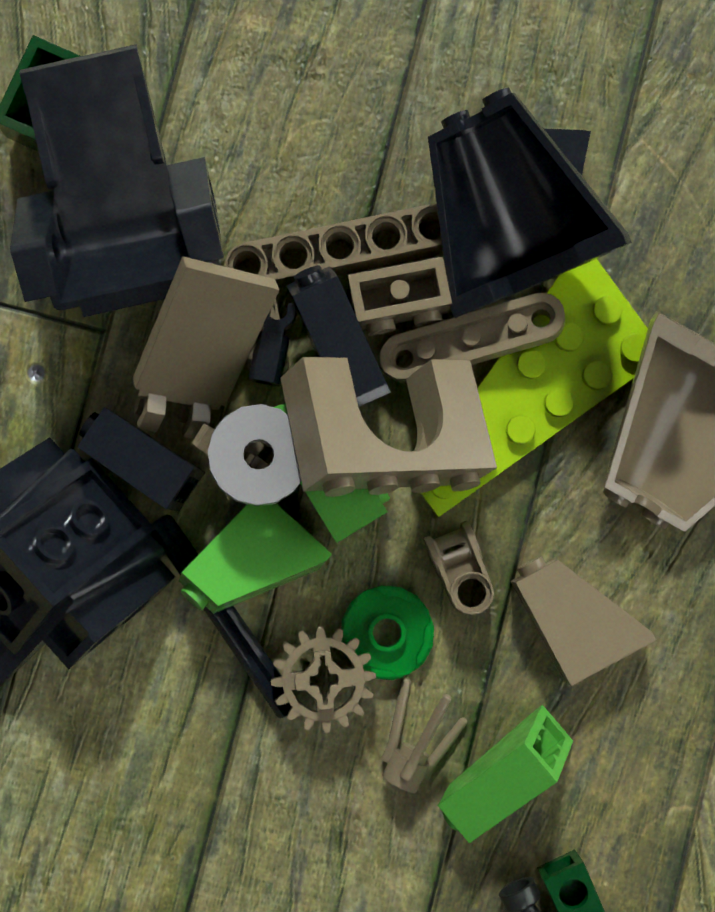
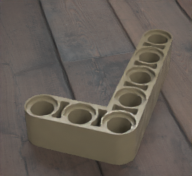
(357, 233)

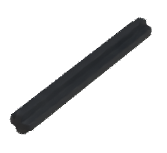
(227, 621)

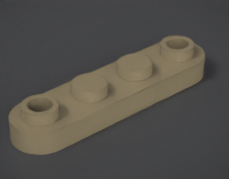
(476, 335)

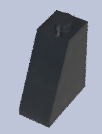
(335, 329)
(139, 459)

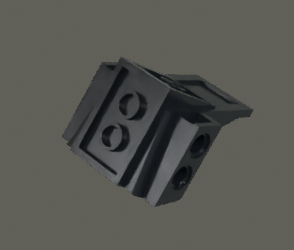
(115, 206)
(70, 557)

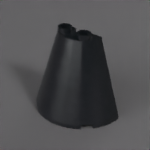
(511, 205)

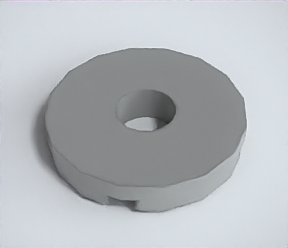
(227, 460)

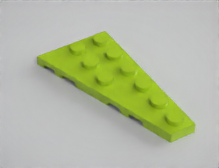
(553, 384)

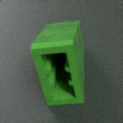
(250, 557)
(507, 775)

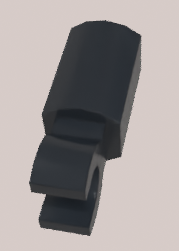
(272, 349)

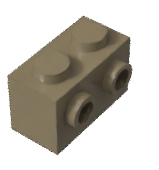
(400, 295)

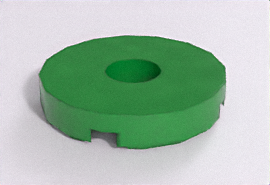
(414, 622)

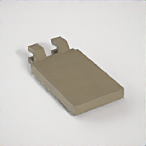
(200, 342)

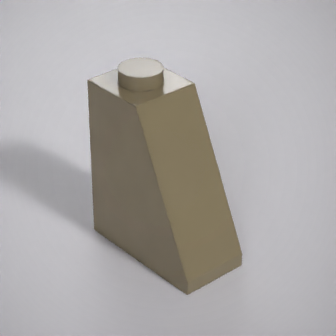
(576, 620)

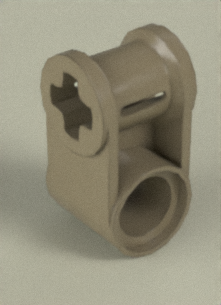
(460, 565)

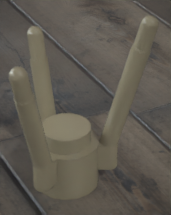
(411, 763)

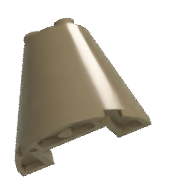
(668, 429)

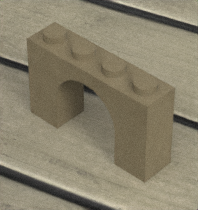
(341, 452)

